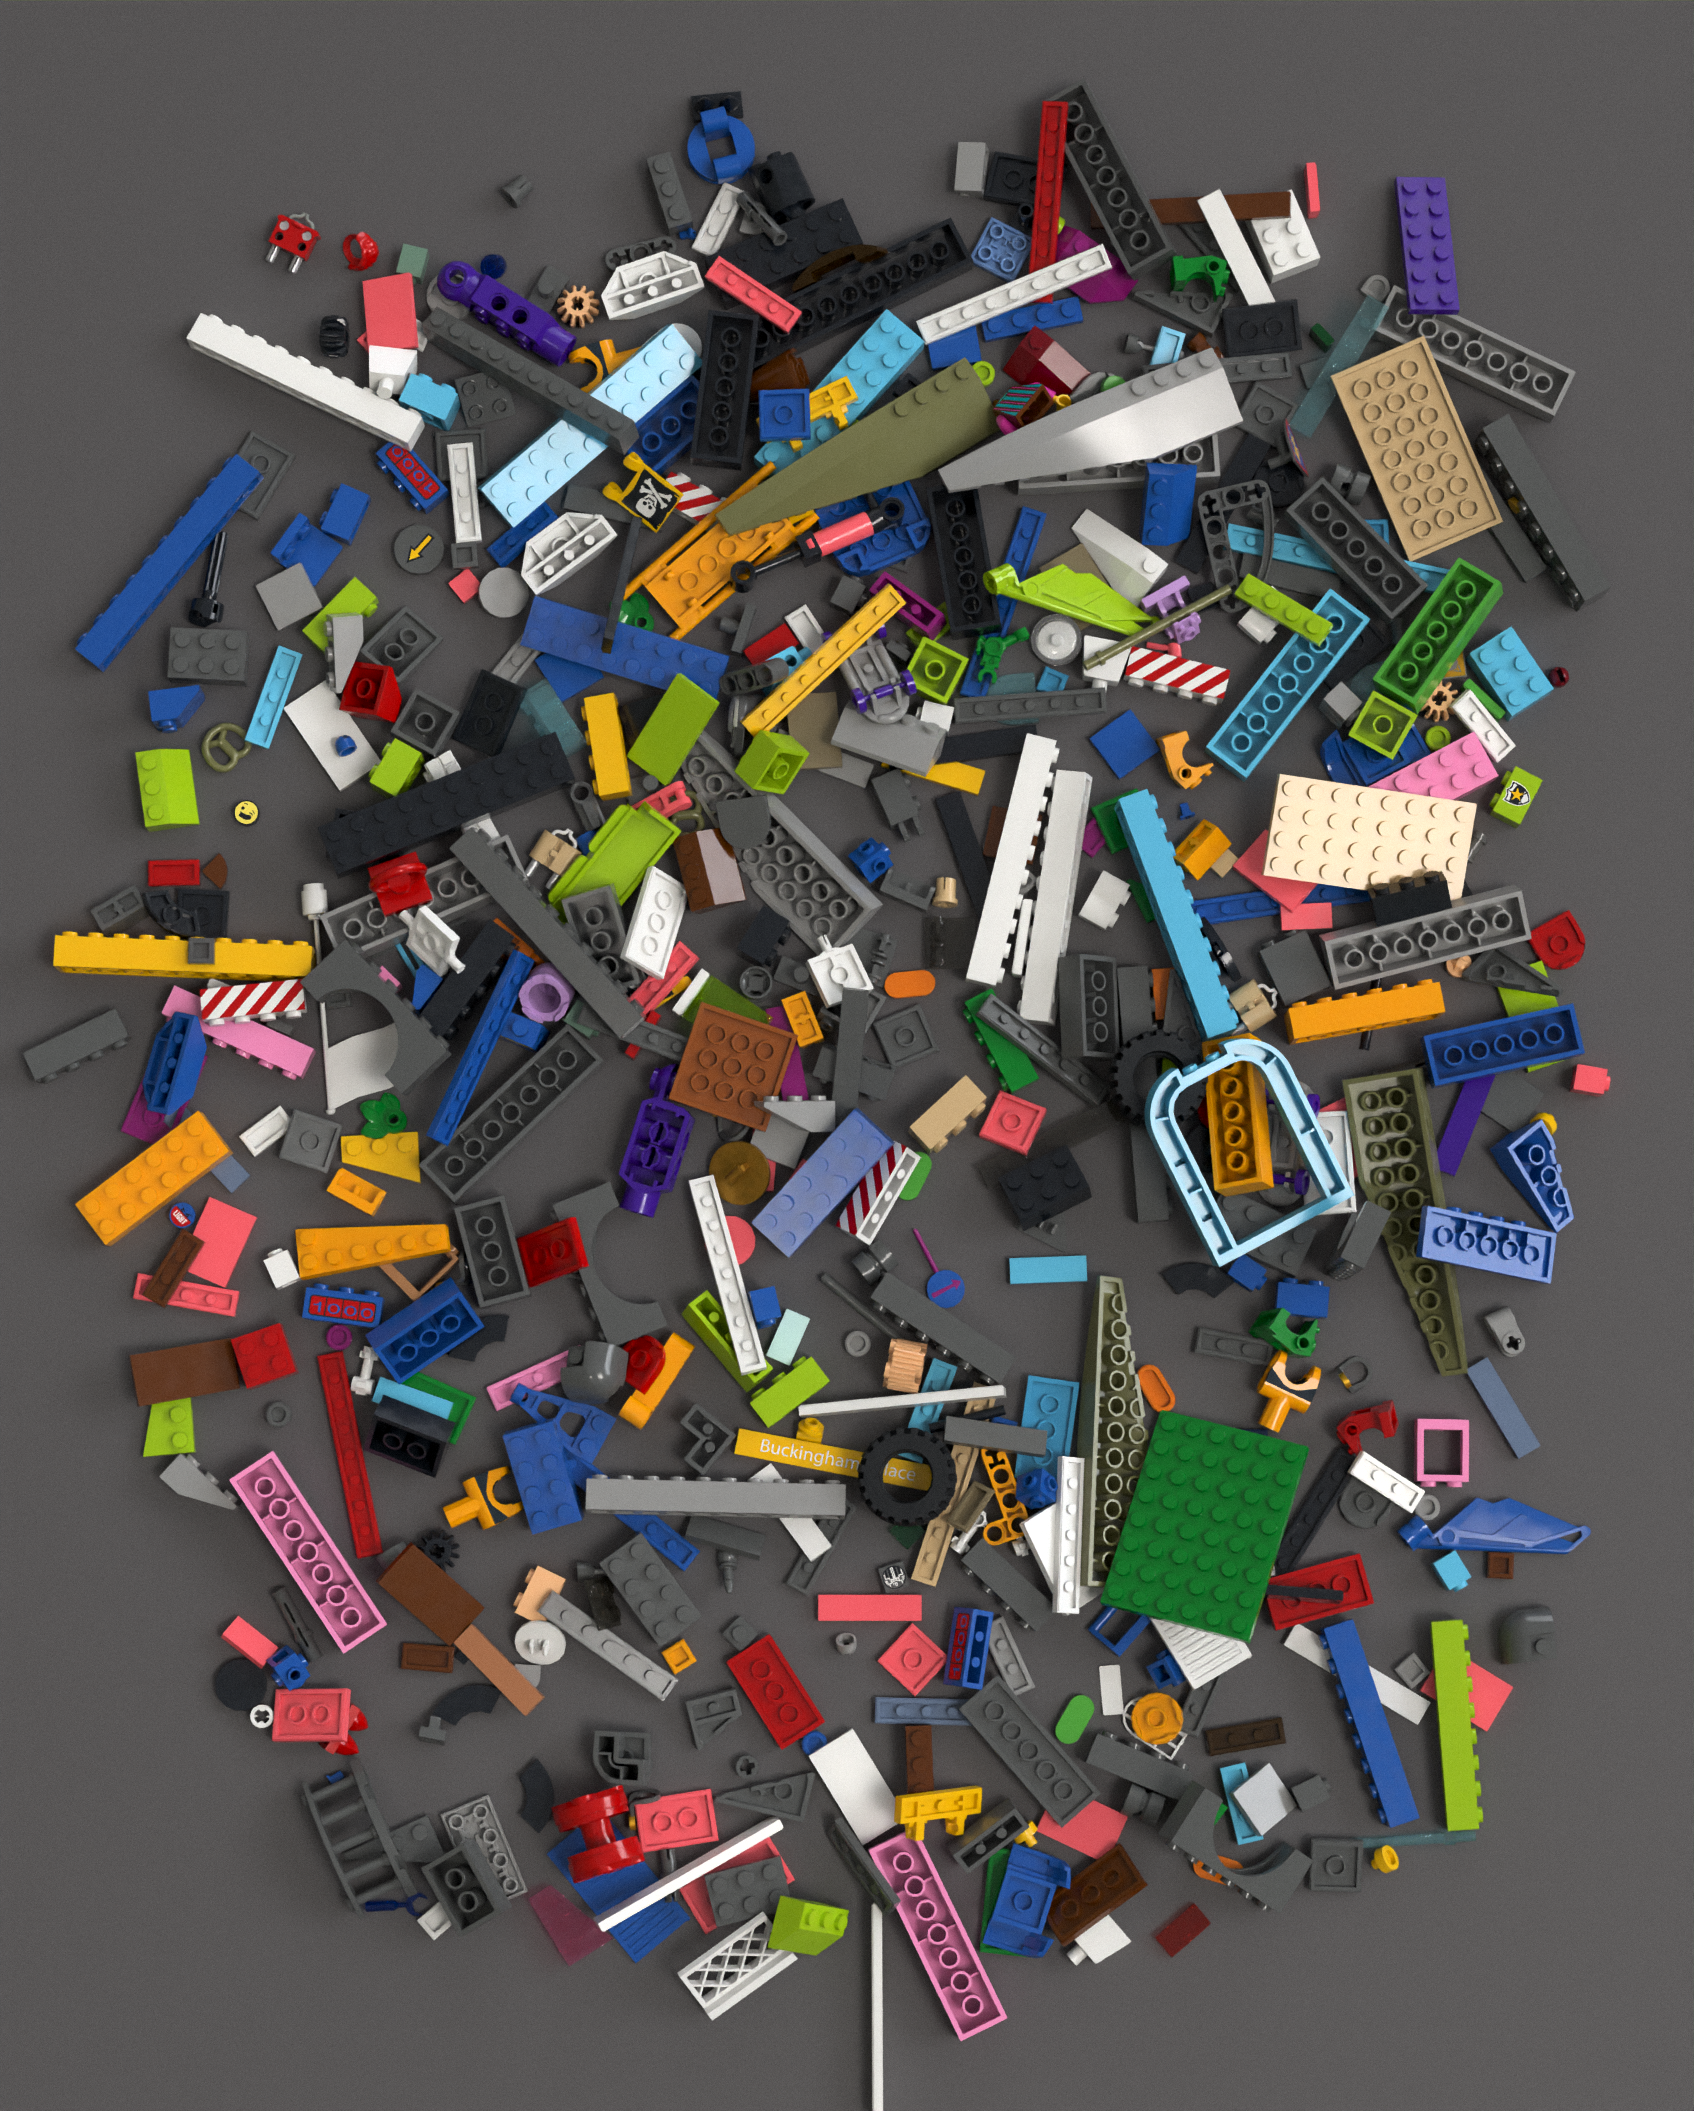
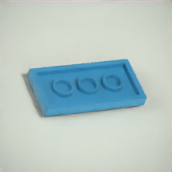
(1052, 1408)

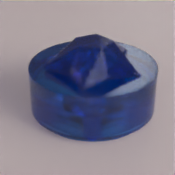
(493, 266)

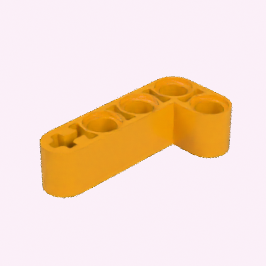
(640, 1406)
(1008, 1514)

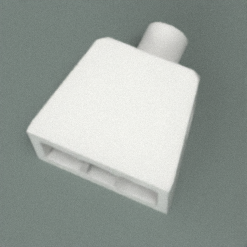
(390, 369)
(1110, 672)
(1099, 1942)

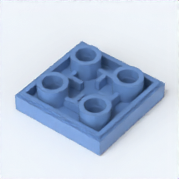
(1001, 250)

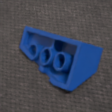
(1532, 1167)

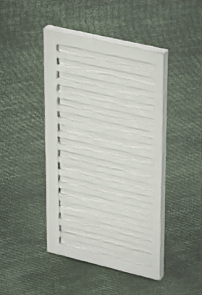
(1199, 1653)

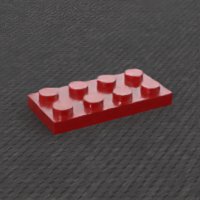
(1341, 1574)
(775, 1691)

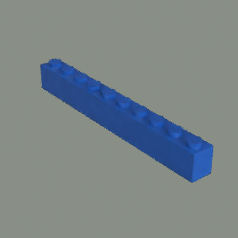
(169, 562)

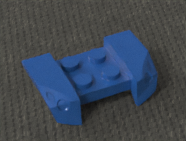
(1361, 765)
(1025, 1902)

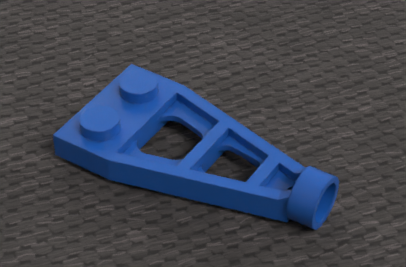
(593, 1432)

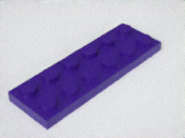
(1426, 245)

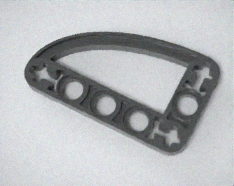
(1222, 538)

